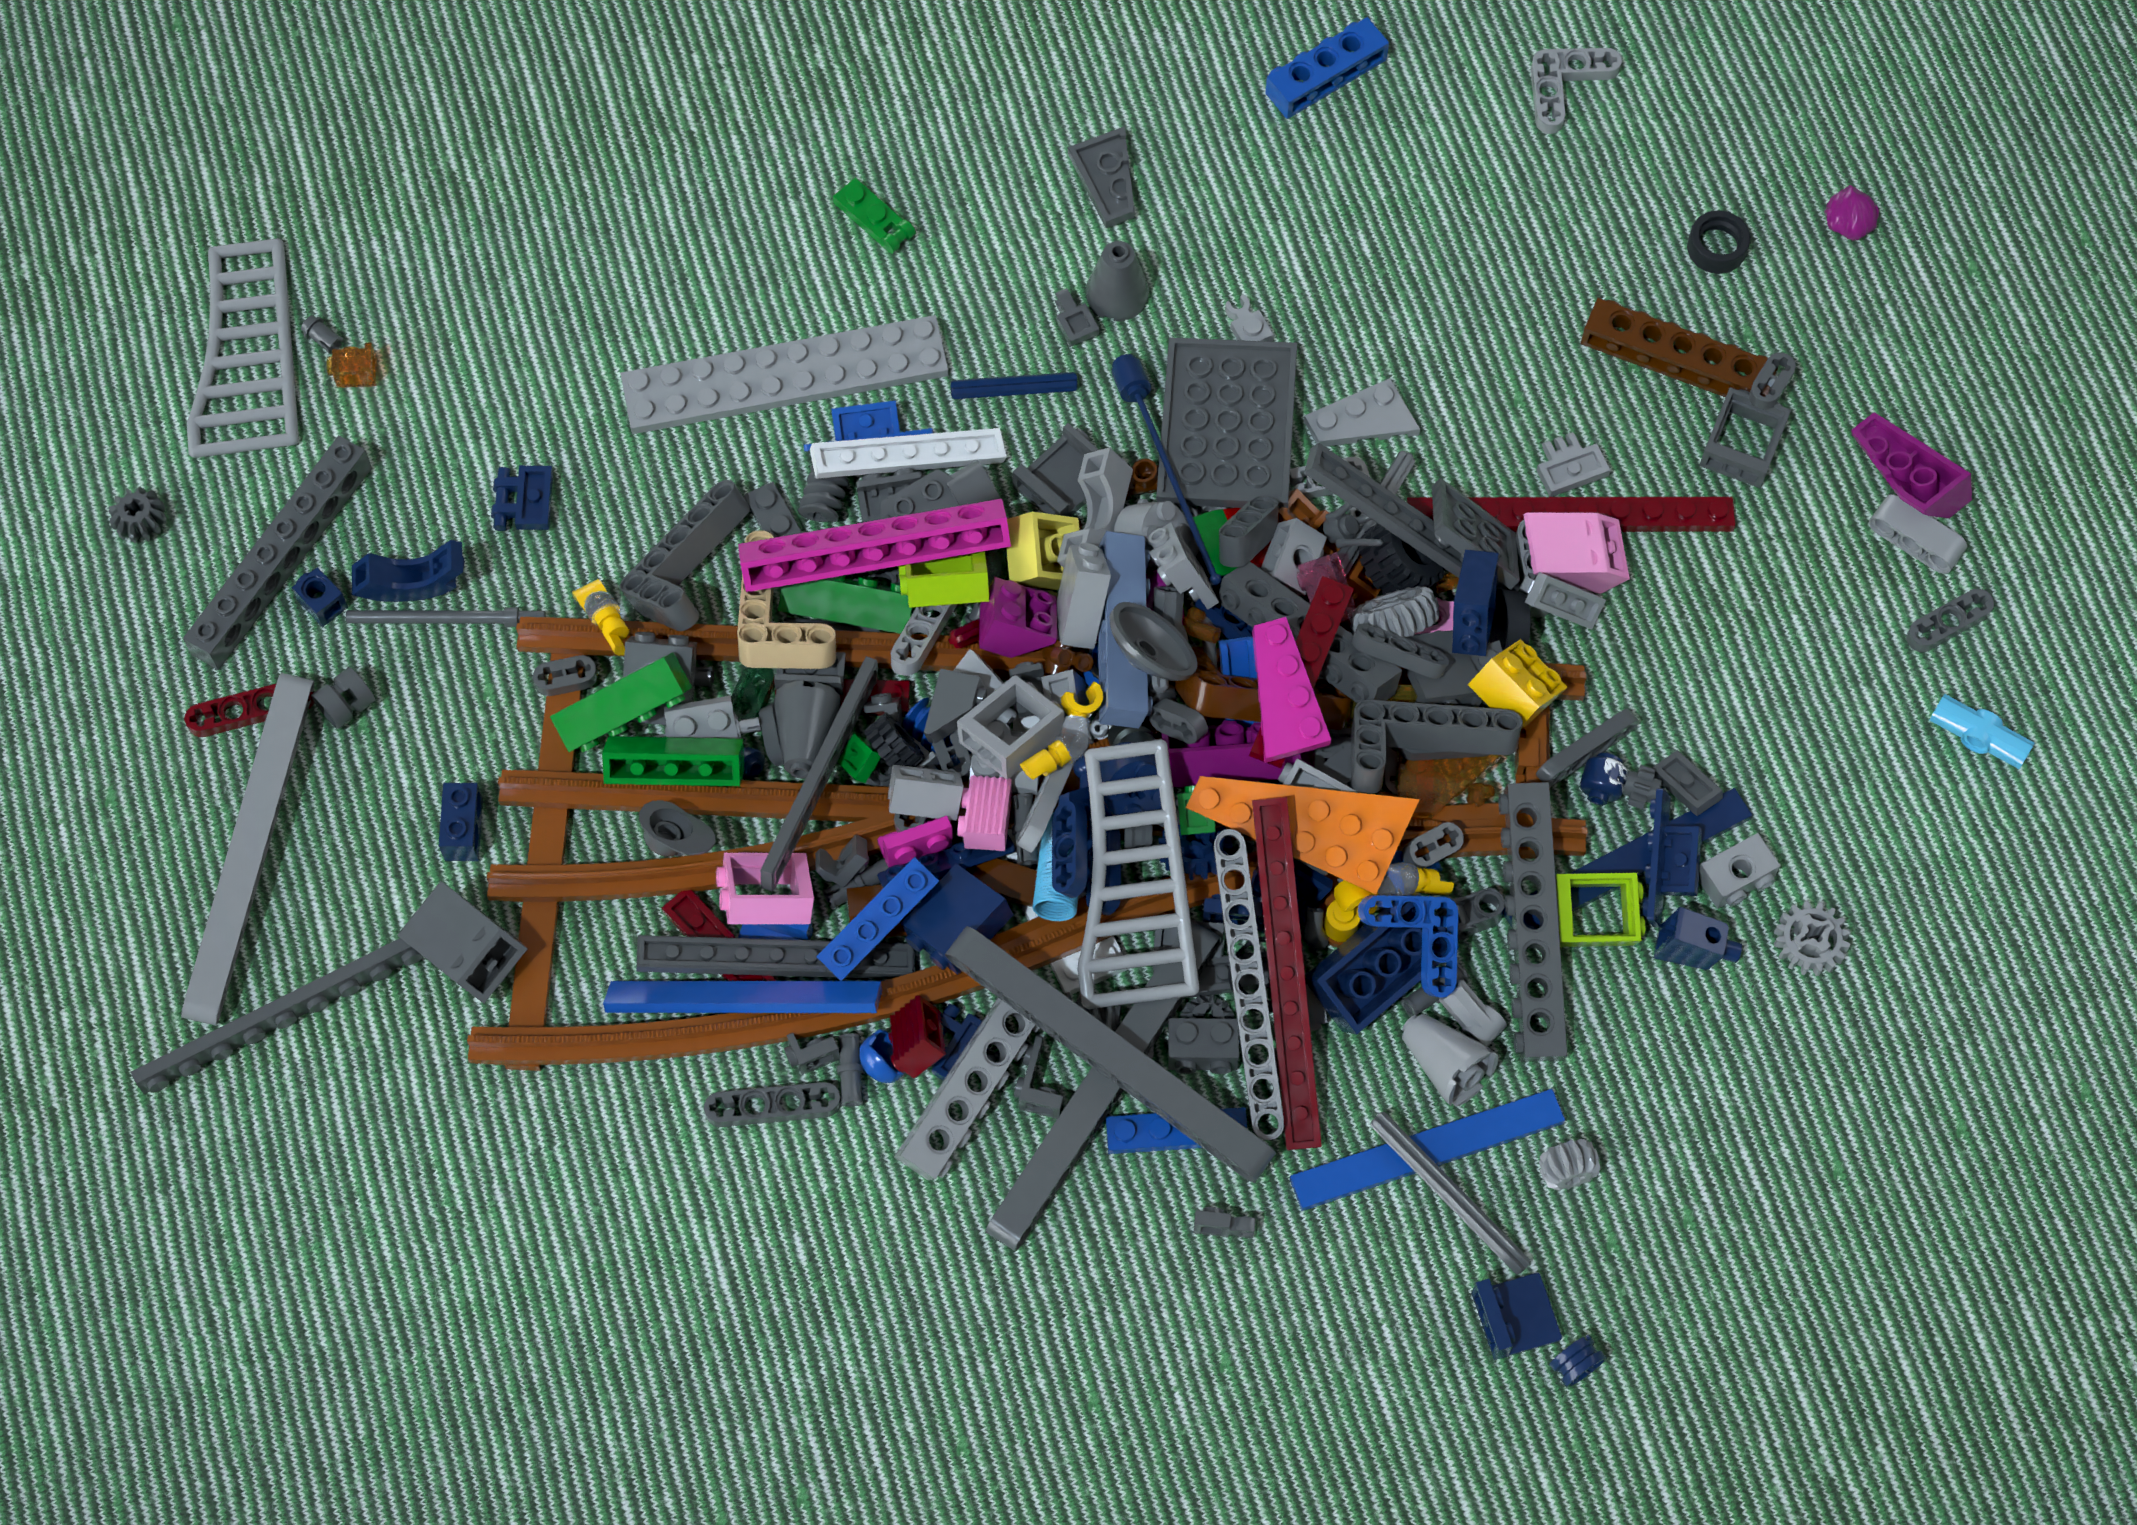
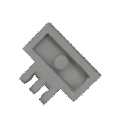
(1570, 465)

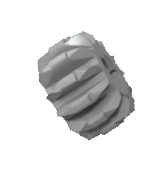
(1569, 1164)

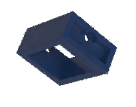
(1475, 602)

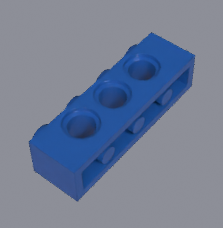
(1319, 81)
(877, 919)

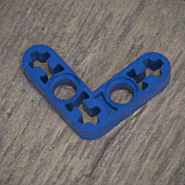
(1424, 919)

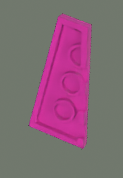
(1287, 701)

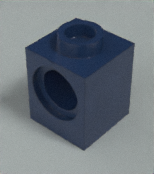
(325, 607)

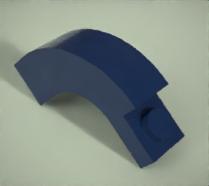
(408, 579)

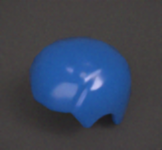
(876, 1058)

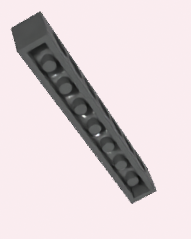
(277, 553)
(1534, 801)

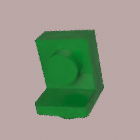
(859, 758)
(1189, 820)

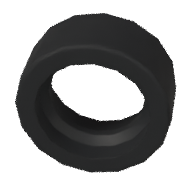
(1725, 222)

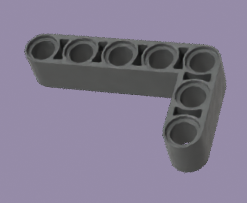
(655, 580)
(1424, 727)

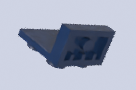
(1516, 1315)

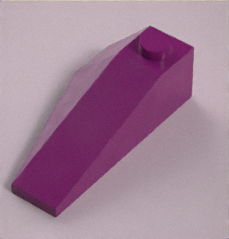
(1914, 469)

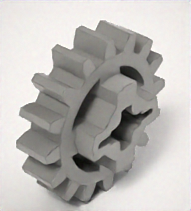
(1811, 953)

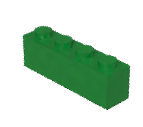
(849, 602)
(621, 702)
(673, 761)

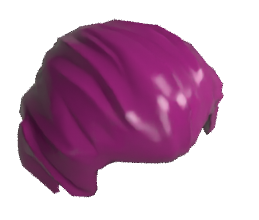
(1851, 213)

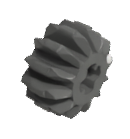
(137, 514)

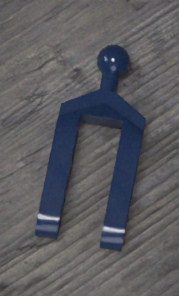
(1069, 827)

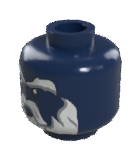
(1603, 778)

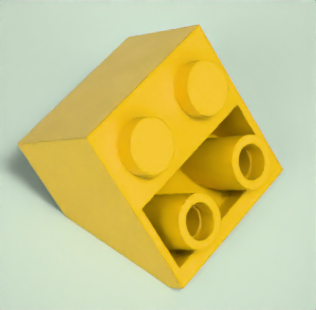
(1518, 682)

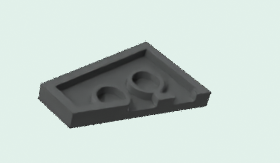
(1106, 175)

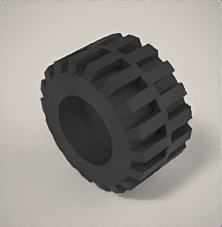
(1396, 563)

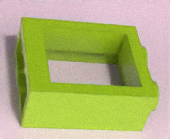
(946, 581)
(1630, 898)

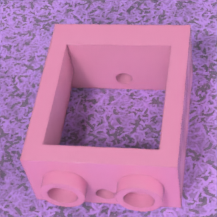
(764, 909)

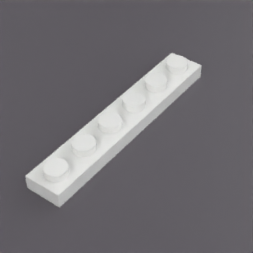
(909, 451)

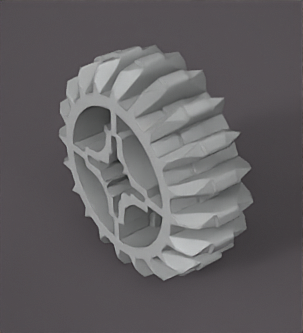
(1399, 612)

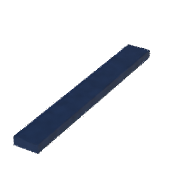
(1634, 856)

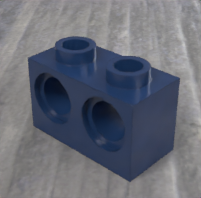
(460, 822)

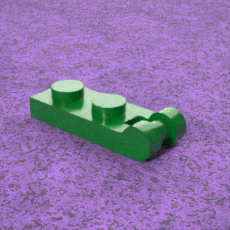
(873, 215)

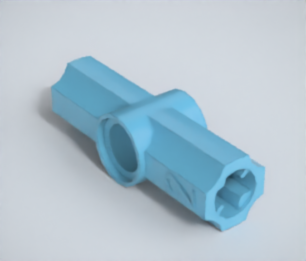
(1982, 731)

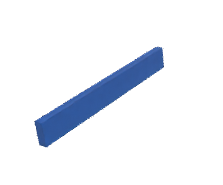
(743, 997)
(1440, 1143)

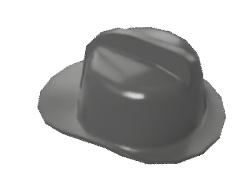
(674, 831)

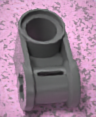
(1471, 917)

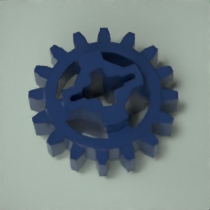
(1199, 852)

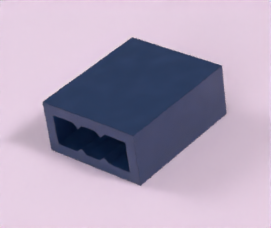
(950, 907)

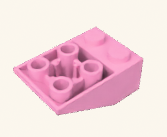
(1577, 549)

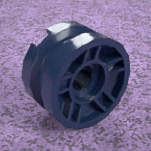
(1578, 1361)

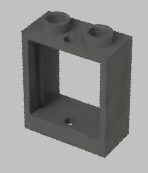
(1733, 462)

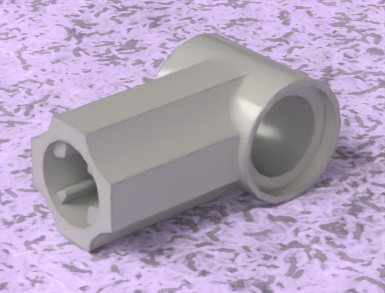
(1474, 1017)

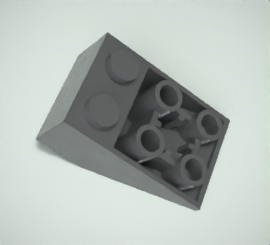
(462, 942)

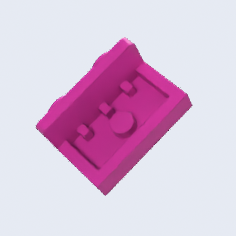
(916, 841)

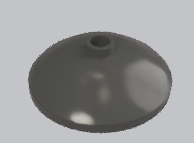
(1152, 642)

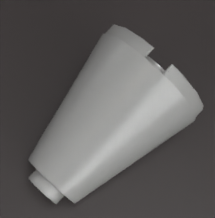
(1449, 1058)

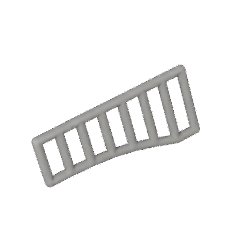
(217, 334)
(1100, 893)

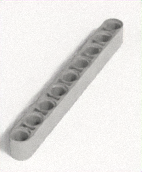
(1250, 966)

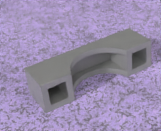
(1105, 486)

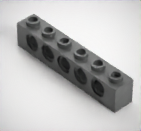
(1261, 598)

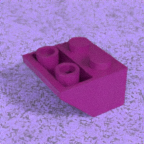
(1017, 619)

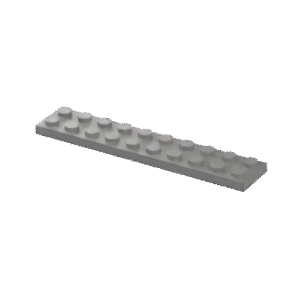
(784, 374)

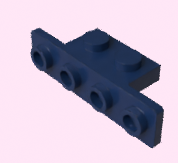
(1673, 859)
(941, 862)

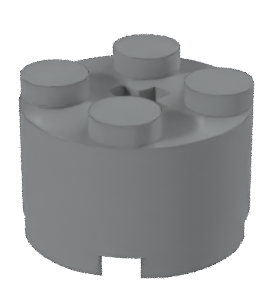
(1147, 517)

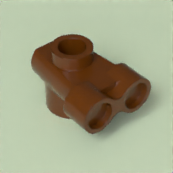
(1143, 478)
(1062, 658)

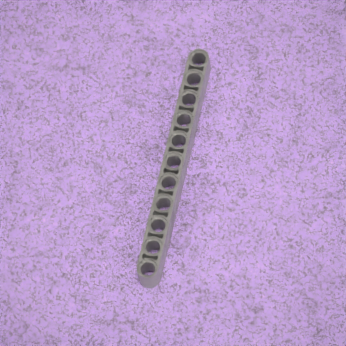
(247, 850)

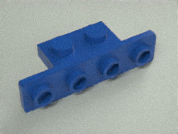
(868, 422)

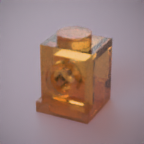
(353, 366)

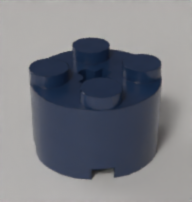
(1131, 768)

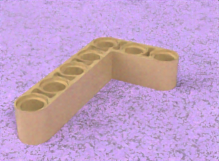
(779, 644)

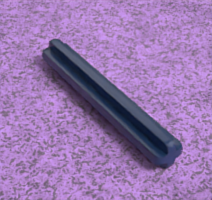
(1014, 385)

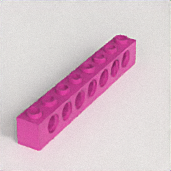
(874, 545)

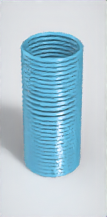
(1047, 902)

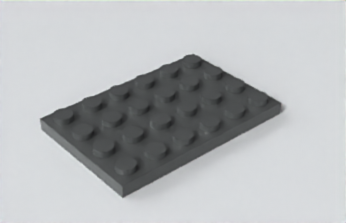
(1228, 421)

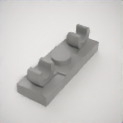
(1563, 599)

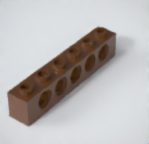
(1662, 354)

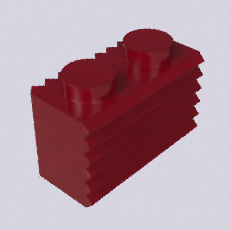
(916, 1037)

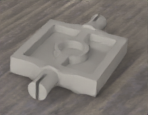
(706, 720)

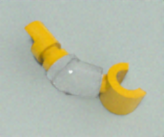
(603, 612)
(1073, 737)
(1400, 879)

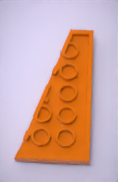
(1329, 829)

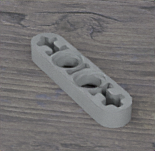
(919, 648)
(1043, 808)

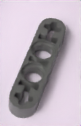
(1587, 747)
(772, 1097)

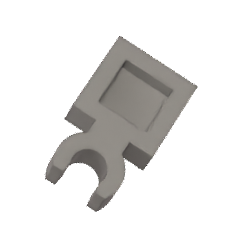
(1248, 325)

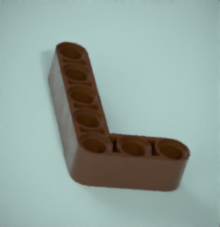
(1238, 696)

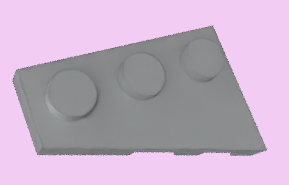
(1364, 415)

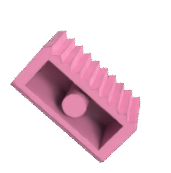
(987, 813)

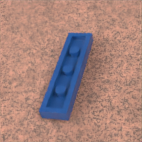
(1153, 1133)

